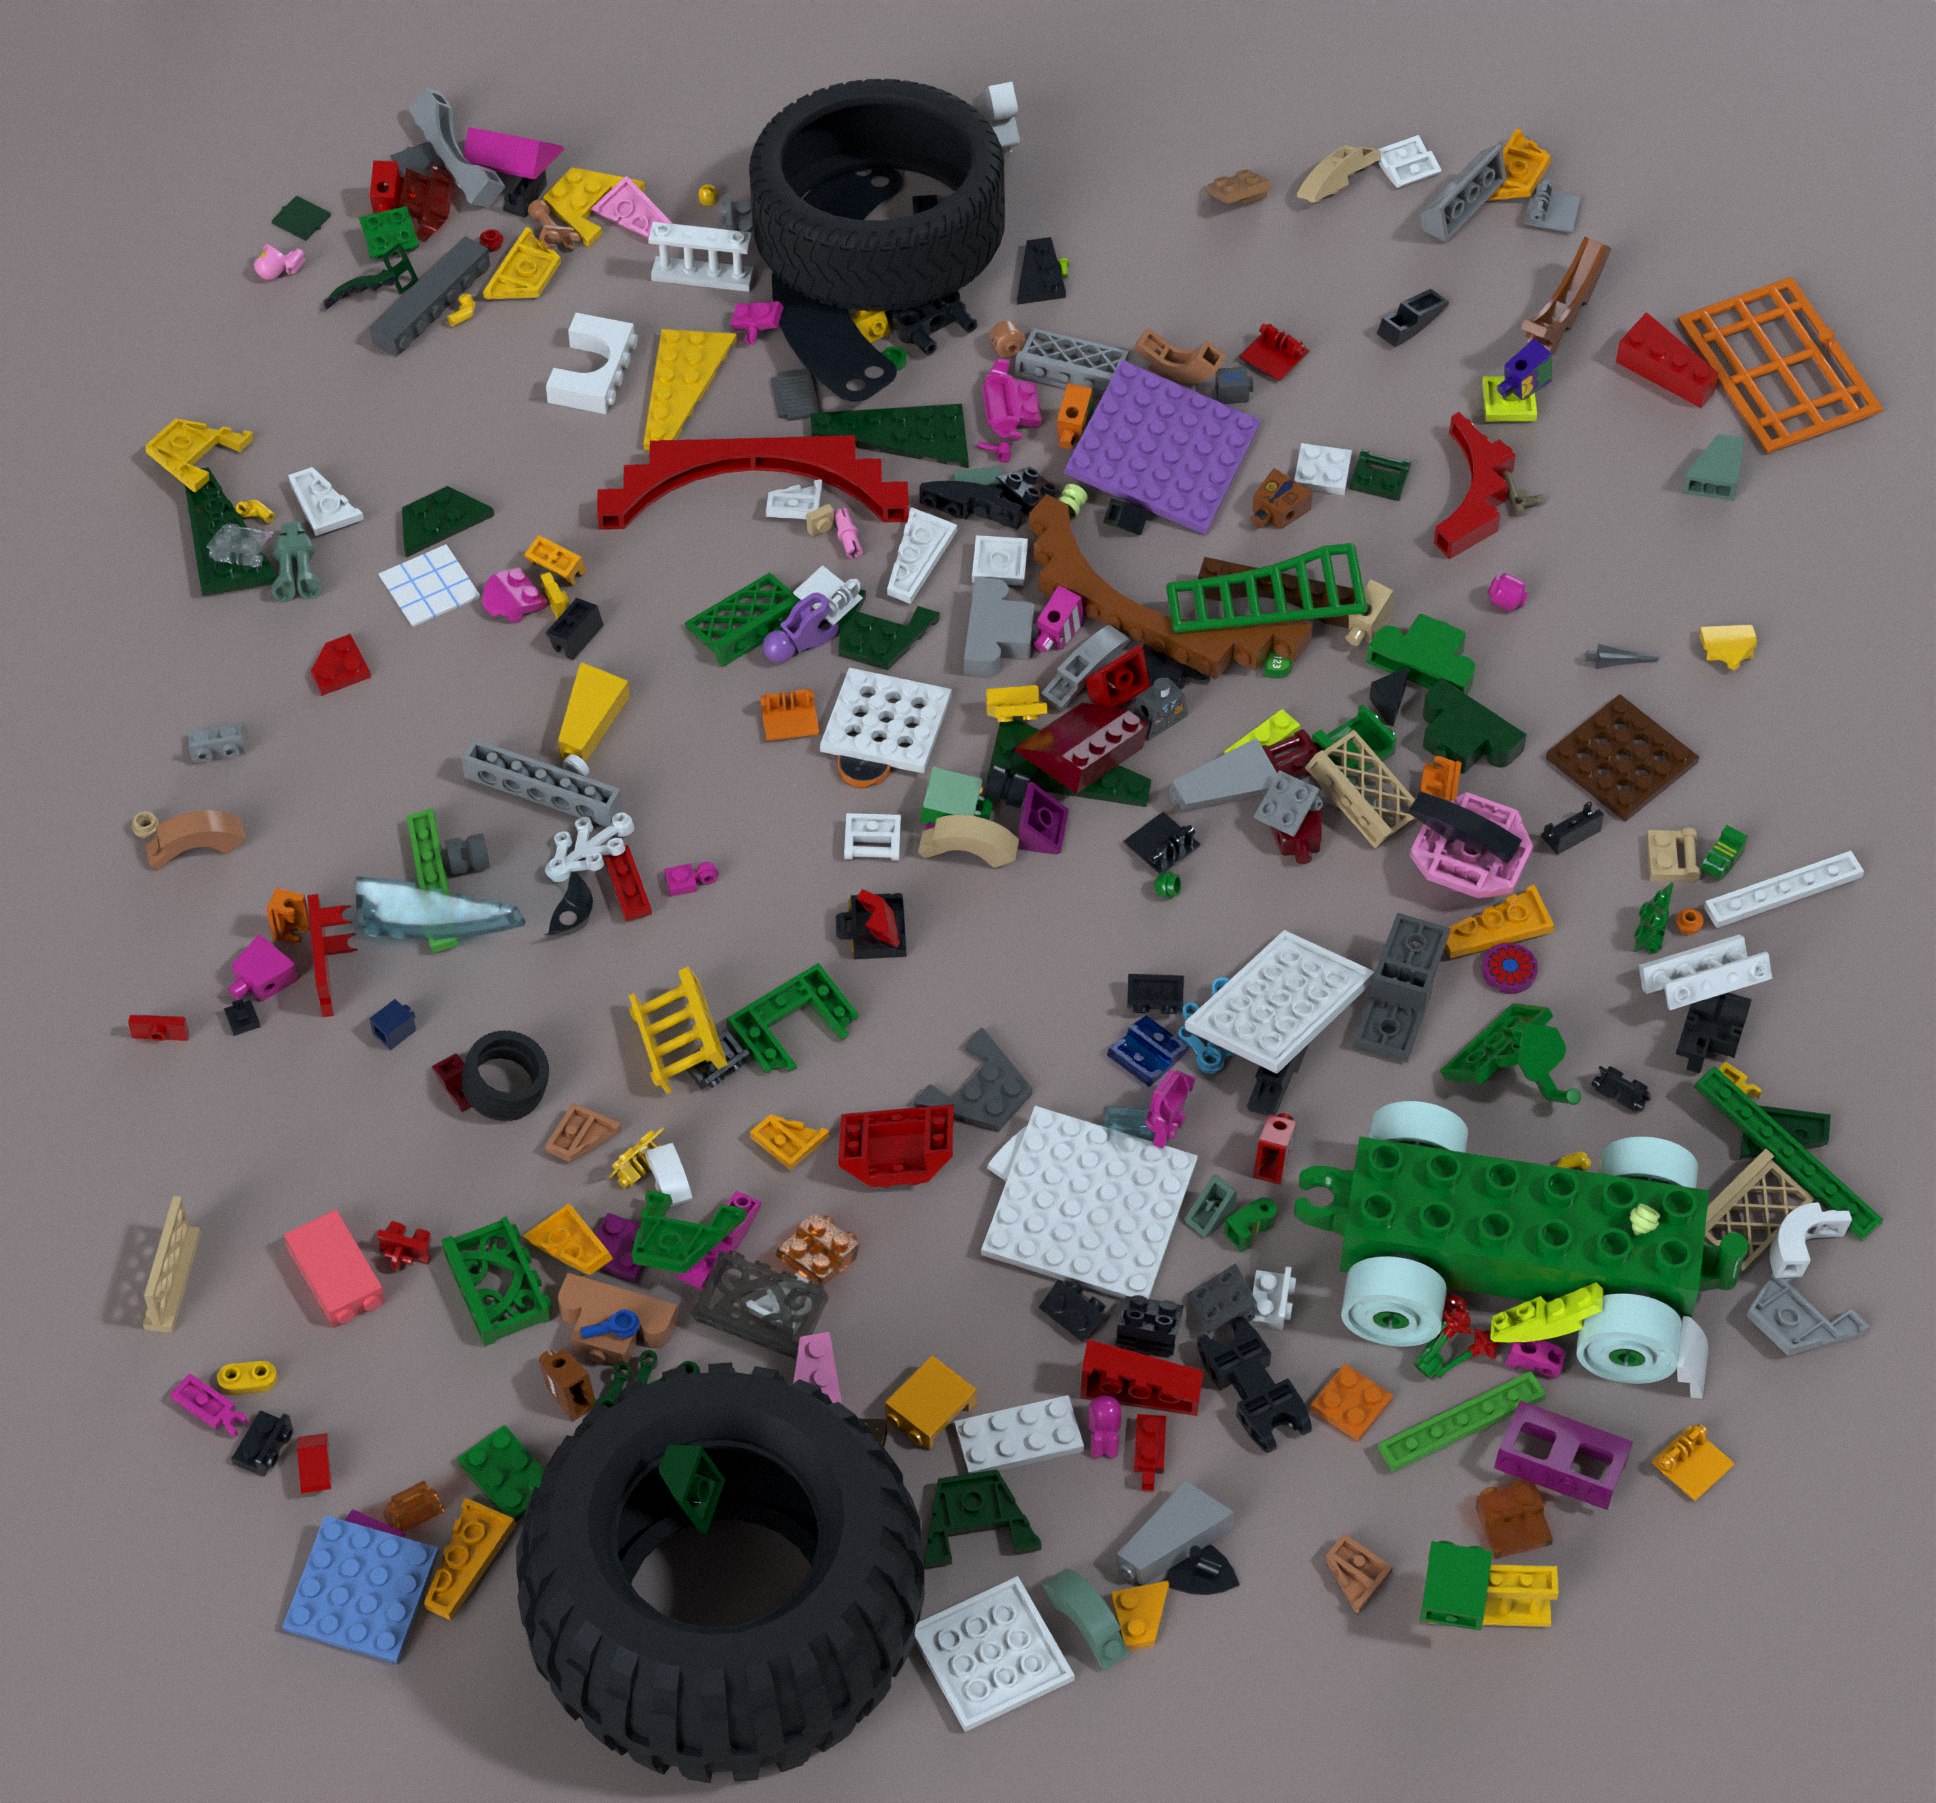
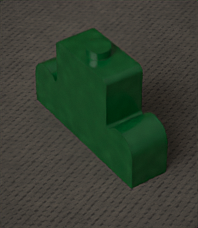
(1467, 730)

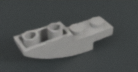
(1083, 662)

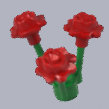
(1454, 1321)

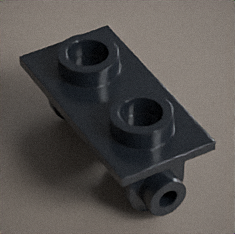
(1632, 1092)

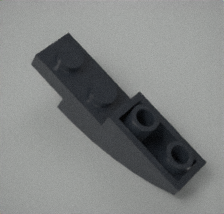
(963, 498)
(1272, 1087)

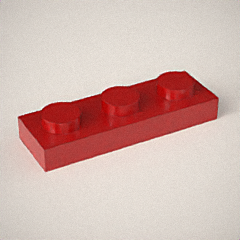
(627, 885)

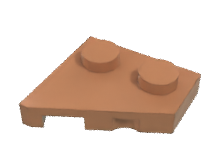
(580, 1133)
(1356, 1571)

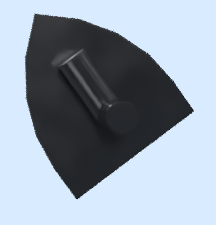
(1203, 1573)

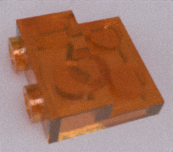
(819, 1249)
(1513, 1519)

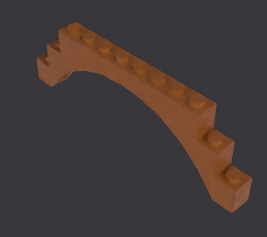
(1203, 650)

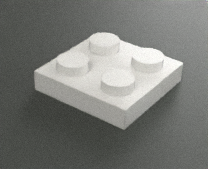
(1323, 468)
(1000, 559)

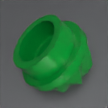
(1168, 885)

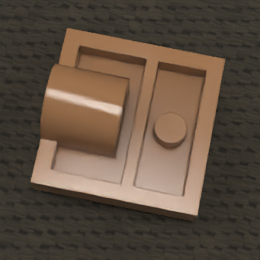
(1243, 186)

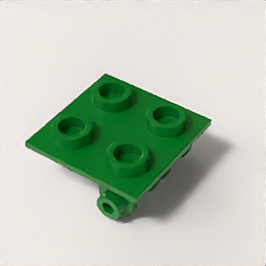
(388, 229)
(1653, 921)

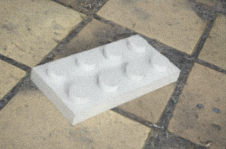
(1019, 1435)

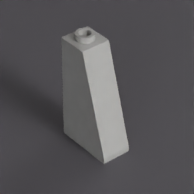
(1229, 778)
(1166, 1538)

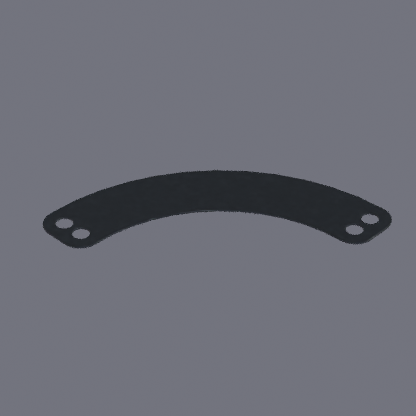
(824, 334)

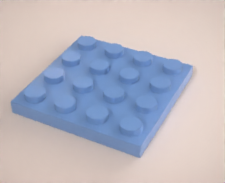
(361, 1589)

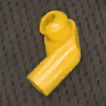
(465, 310)
(254, 508)
(1574, 1160)

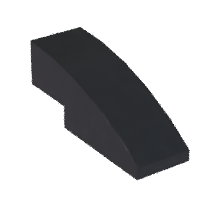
(1411, 317)

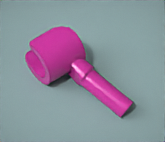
(1001, 450)

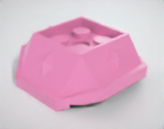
(1475, 874)

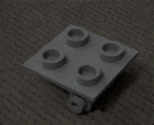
(1223, 1299)

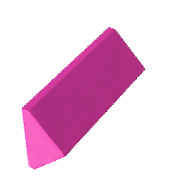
(509, 153)

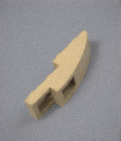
(1334, 171)

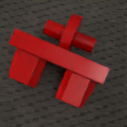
(402, 1248)

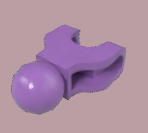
(800, 630)

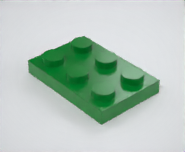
(503, 1471)

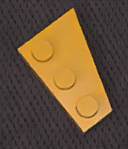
(569, 1240)

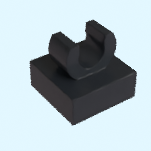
(242, 1017)

